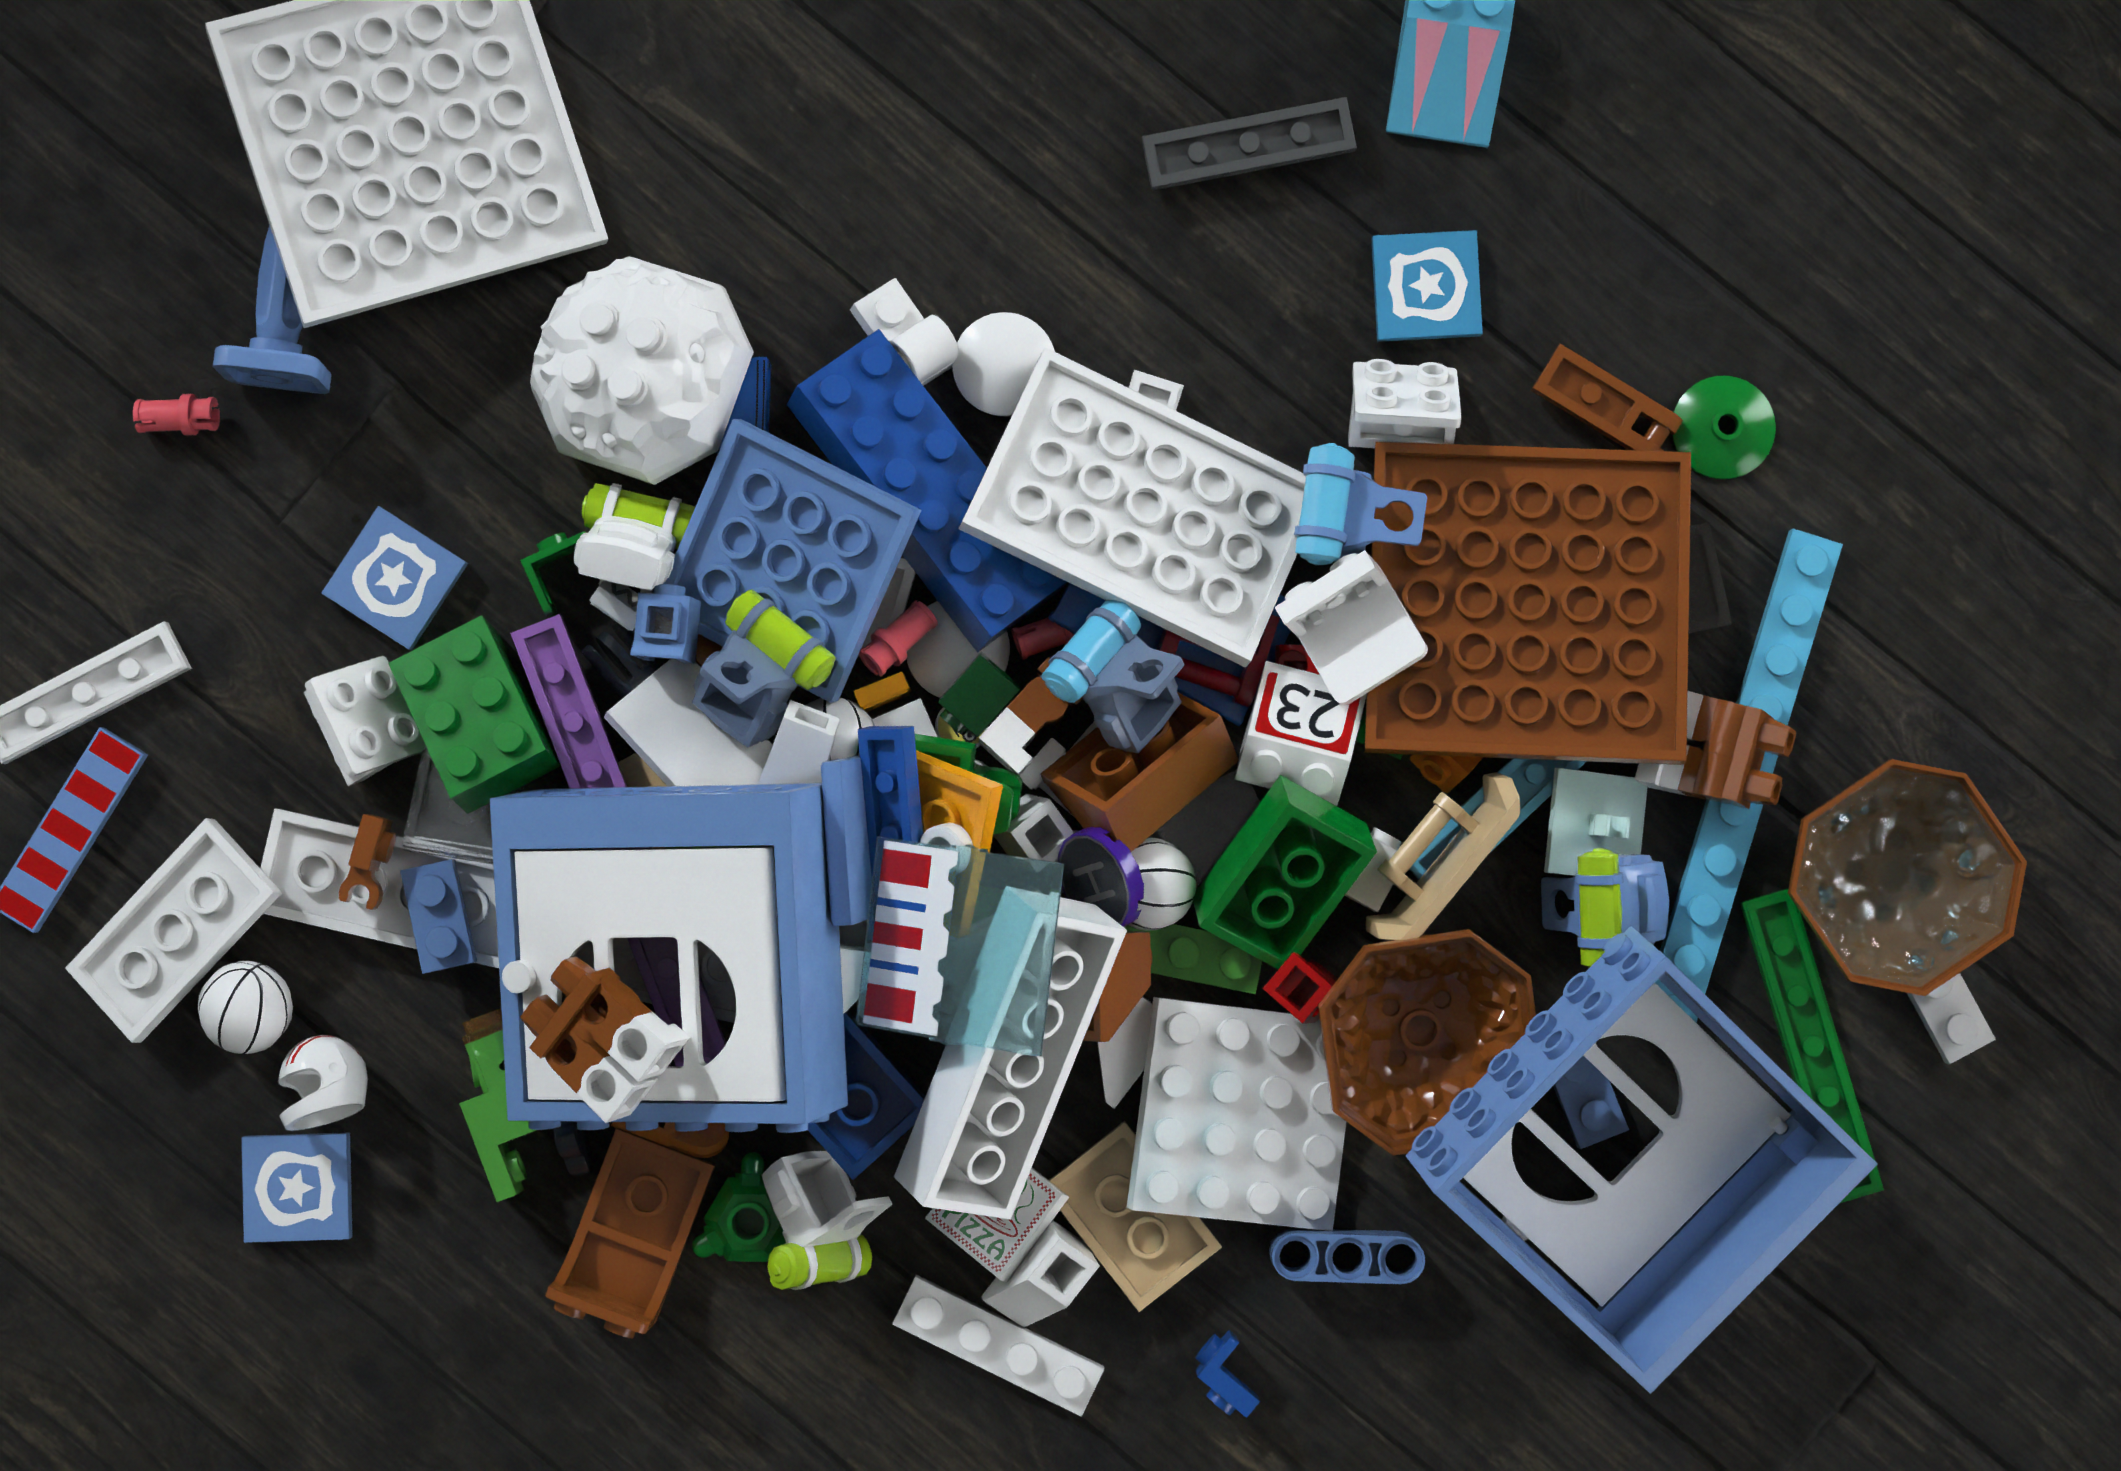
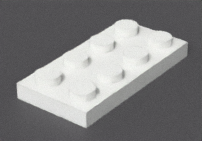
(173, 930)

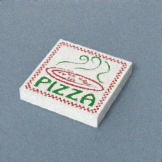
(1001, 1242)

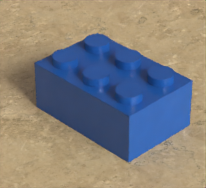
(879, 1108)

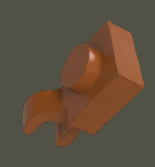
(371, 847)

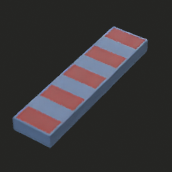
(69, 829)

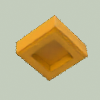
(882, 692)

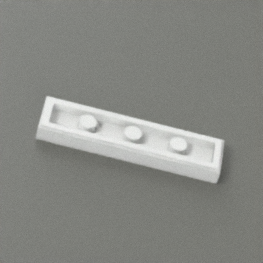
(89, 690)

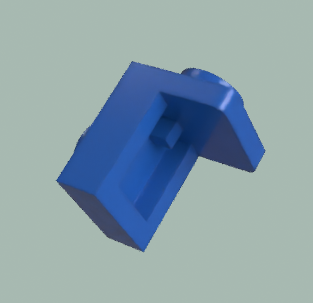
(1226, 1389)

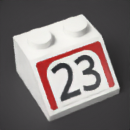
(1298, 733)

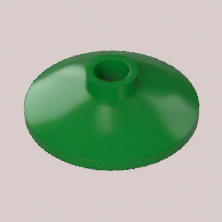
(1712, 451)

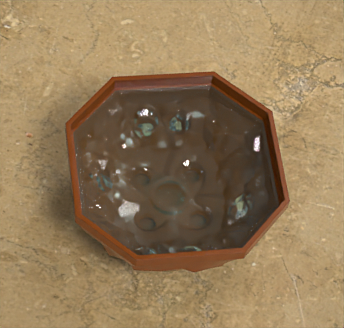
(1907, 877)

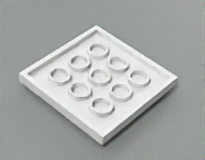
(1236, 1118)

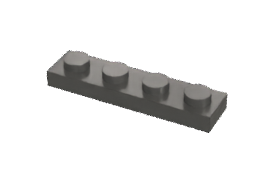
(1249, 143)

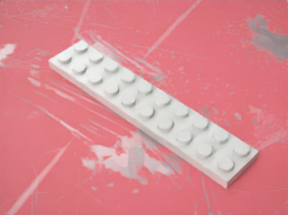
(311, 860)

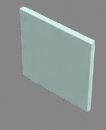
(1592, 813)

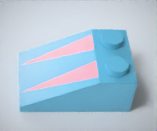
(1450, 69)

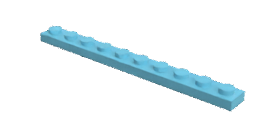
(1769, 685)

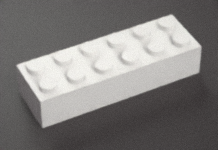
(994, 1104)

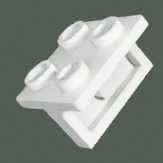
(1403, 403)
(363, 718)

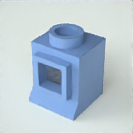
(666, 625)

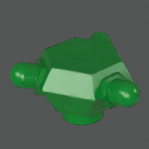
(741, 1218)

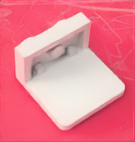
(1353, 627)

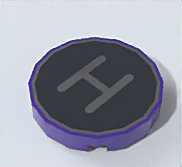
(1102, 874)

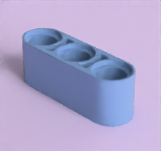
(1370, 1267)

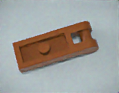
(1603, 401)

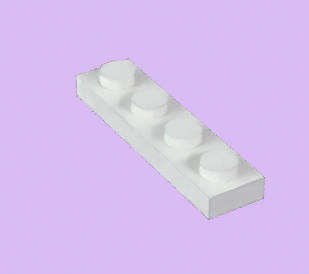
(998, 1345)

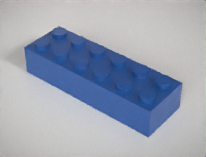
(891, 433)

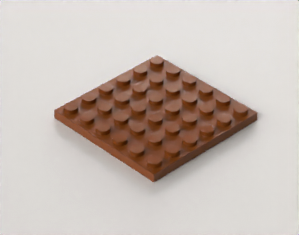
(1542, 603)

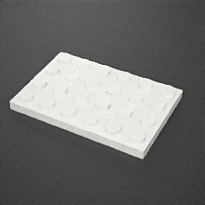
(1141, 507)

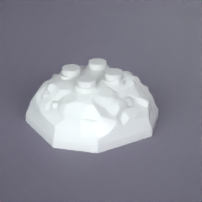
(640, 369)

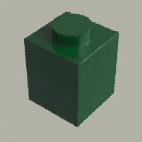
(977, 696)

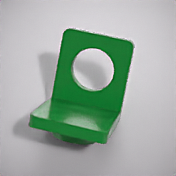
(549, 551)

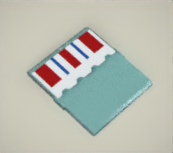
(960, 945)

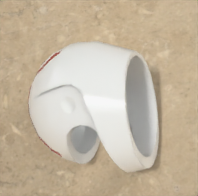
(328, 1079)

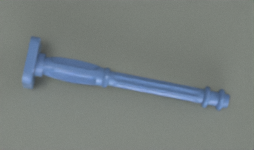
(273, 355)

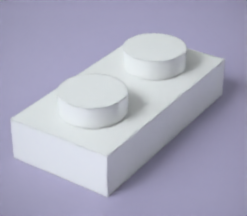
(1953, 1019)

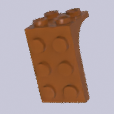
(631, 1234)

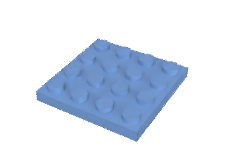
(795, 536)

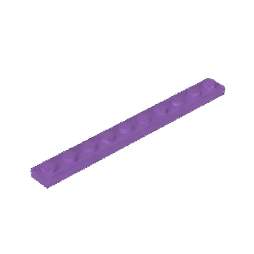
(592, 763)

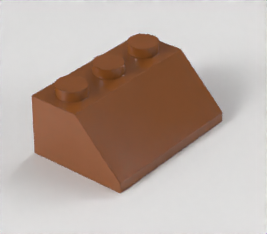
(1145, 789)

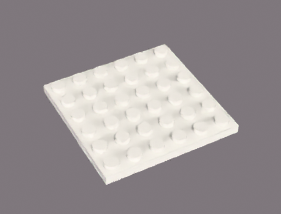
(403, 145)

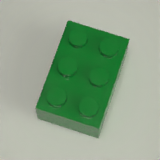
(474, 714)
(1283, 873)

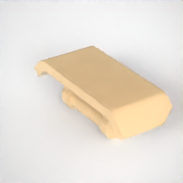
(1455, 863)

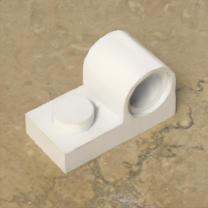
(922, 343)

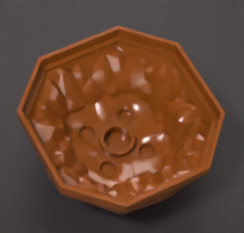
(1418, 1028)

